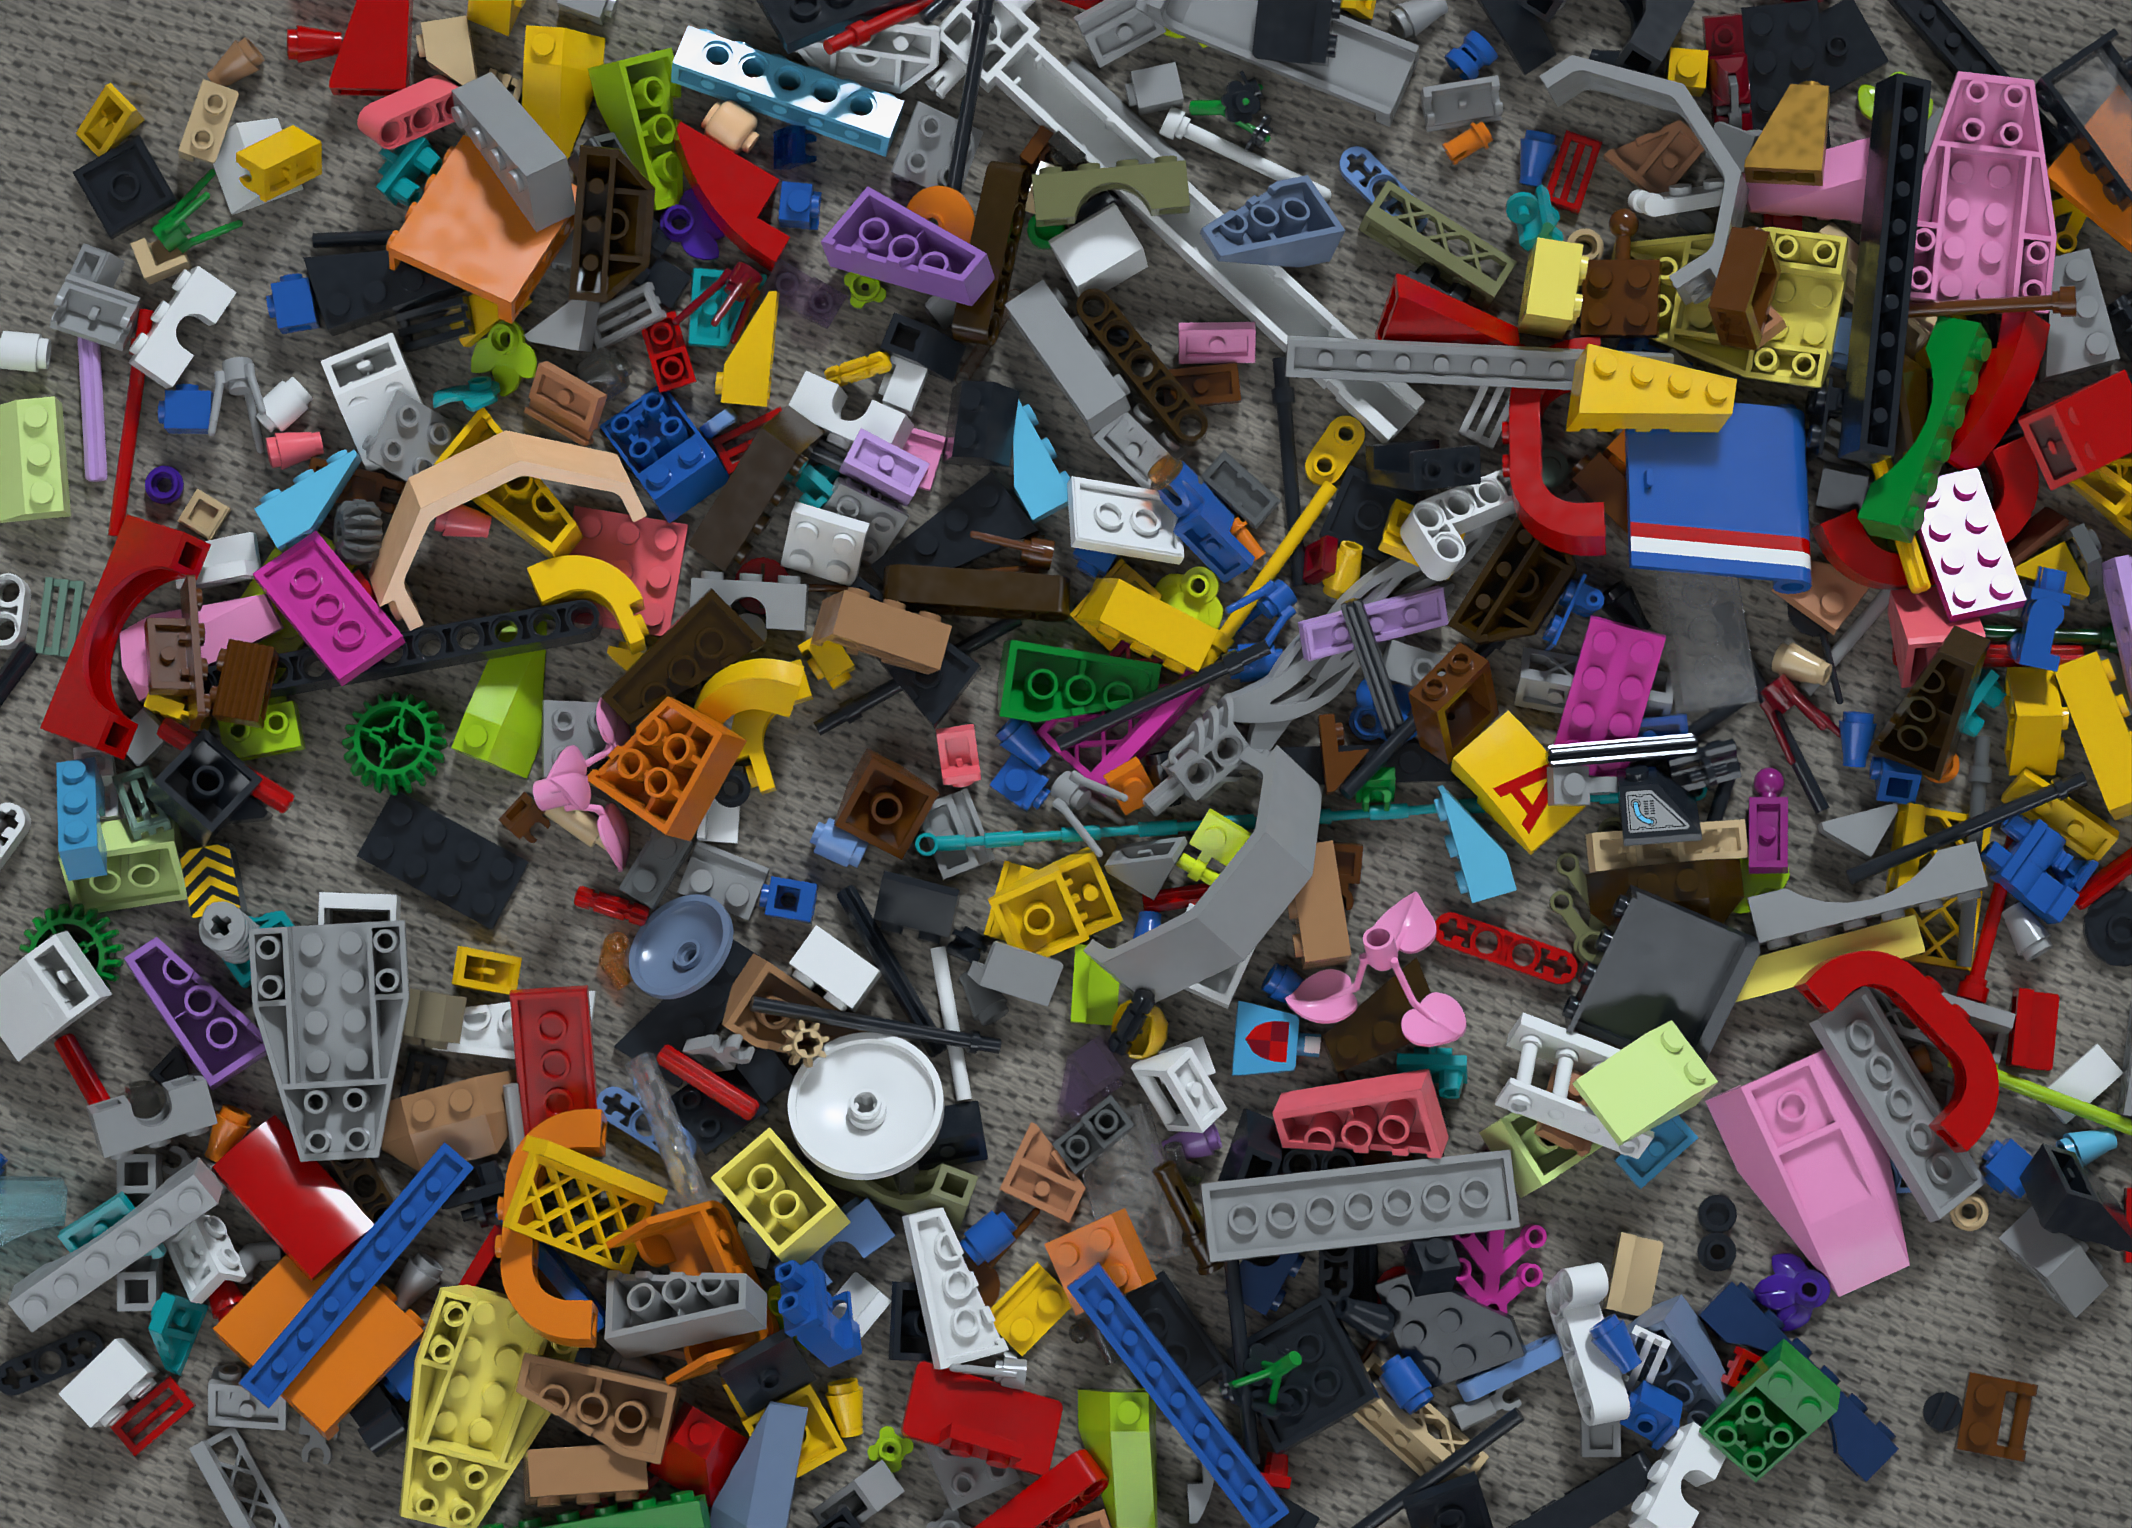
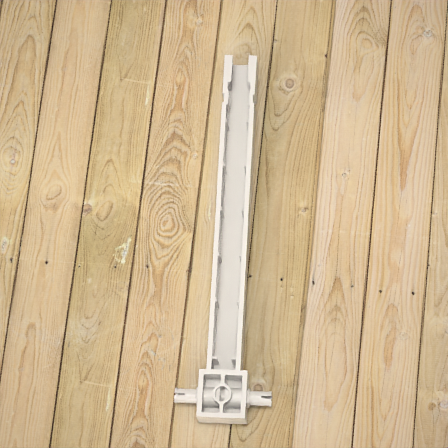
(1065, 104)

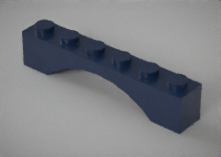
(1855, 1438)

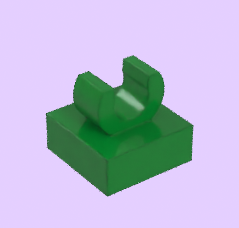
(1378, 789)

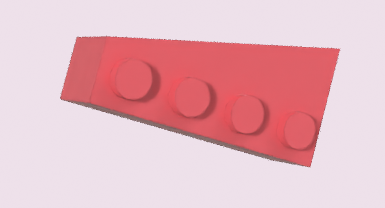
(1364, 1115)

